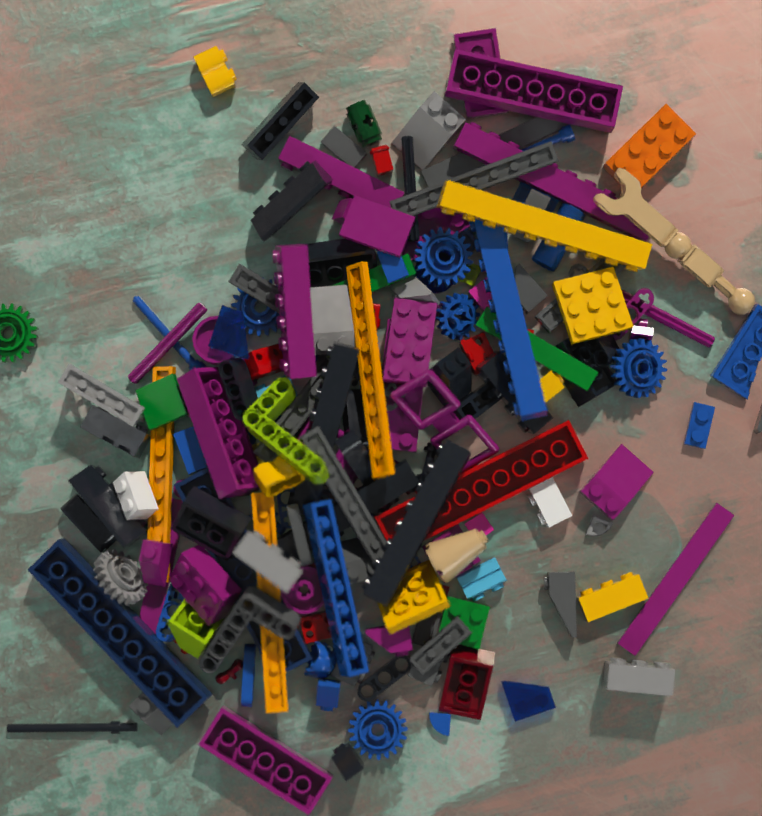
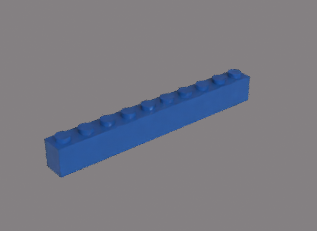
(509, 321)

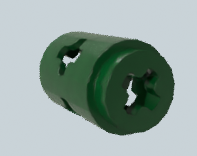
(367, 133)

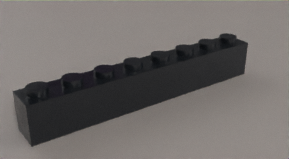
(329, 410)
(374, 496)
(417, 523)

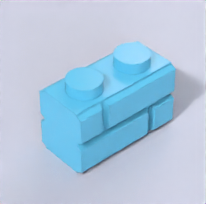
(481, 578)

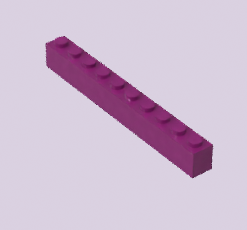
(549, 179)

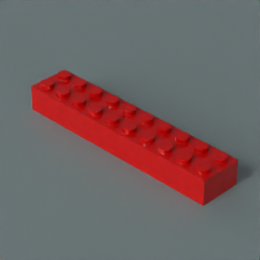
(499, 478)

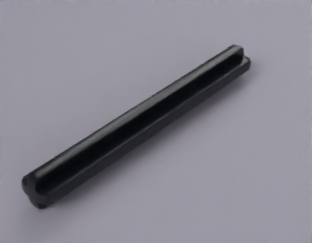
(409, 179)

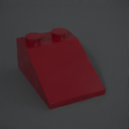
(467, 681)

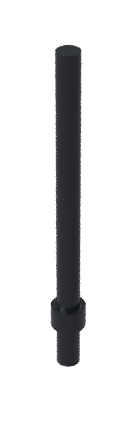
(114, 727)

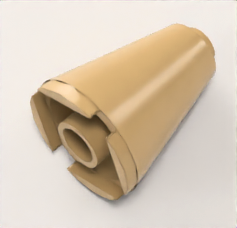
(456, 552)

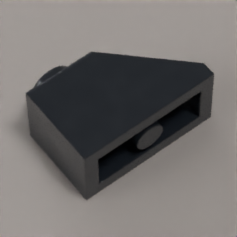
(347, 761)

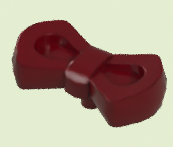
(222, 677)

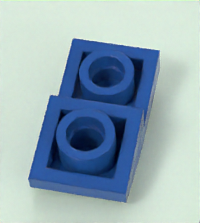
(393, 266)

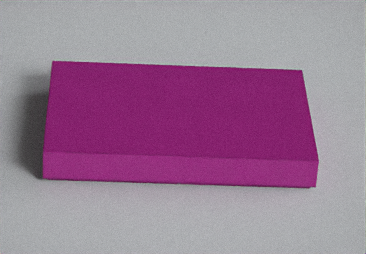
(377, 226)

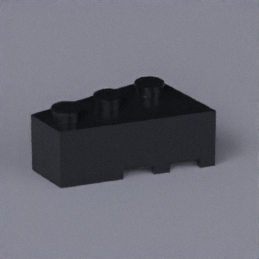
(116, 431)

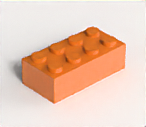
(652, 146)

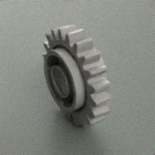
(120, 577)

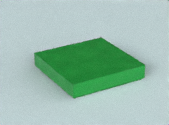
(162, 402)

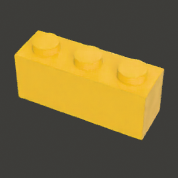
(612, 596)

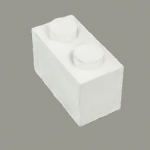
(135, 495)
(549, 503)

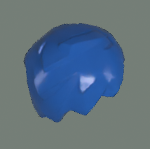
(322, 661)

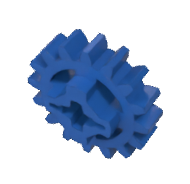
(462, 306)

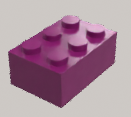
(204, 584)

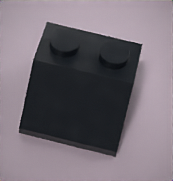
(455, 373)

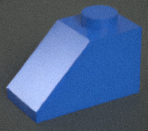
(328, 694)

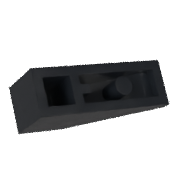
(476, 402)

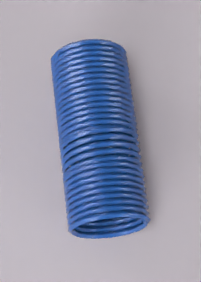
(548, 256)

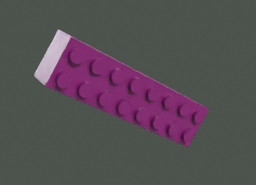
(533, 91)

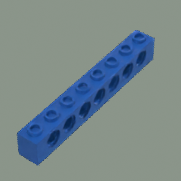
(335, 588)

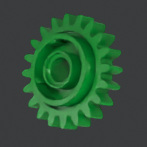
(22, 332)

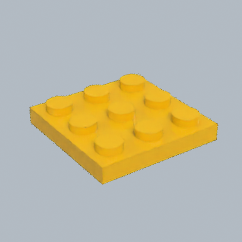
(592, 305)
(415, 599)

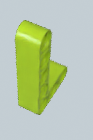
(280, 437)

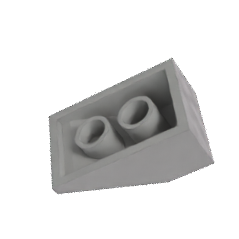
(431, 129)
(331, 317)

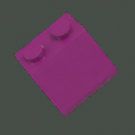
(395, 643)

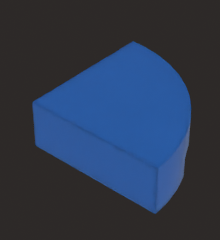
(440, 722)

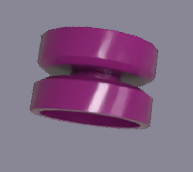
(201, 339)
(304, 602)

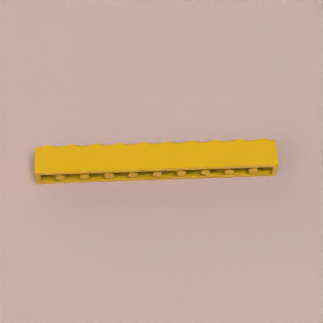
(543, 225)

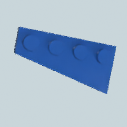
(741, 358)

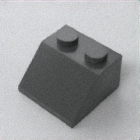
(356, 561)

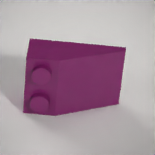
(616, 482)

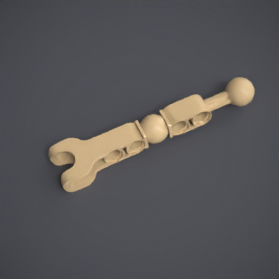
(676, 243)

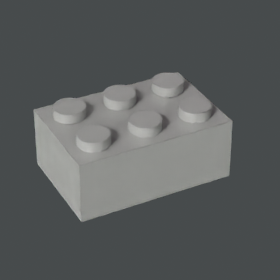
(268, 560)
(638, 677)

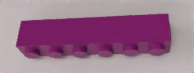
(346, 179)

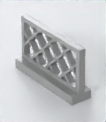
(102, 395)

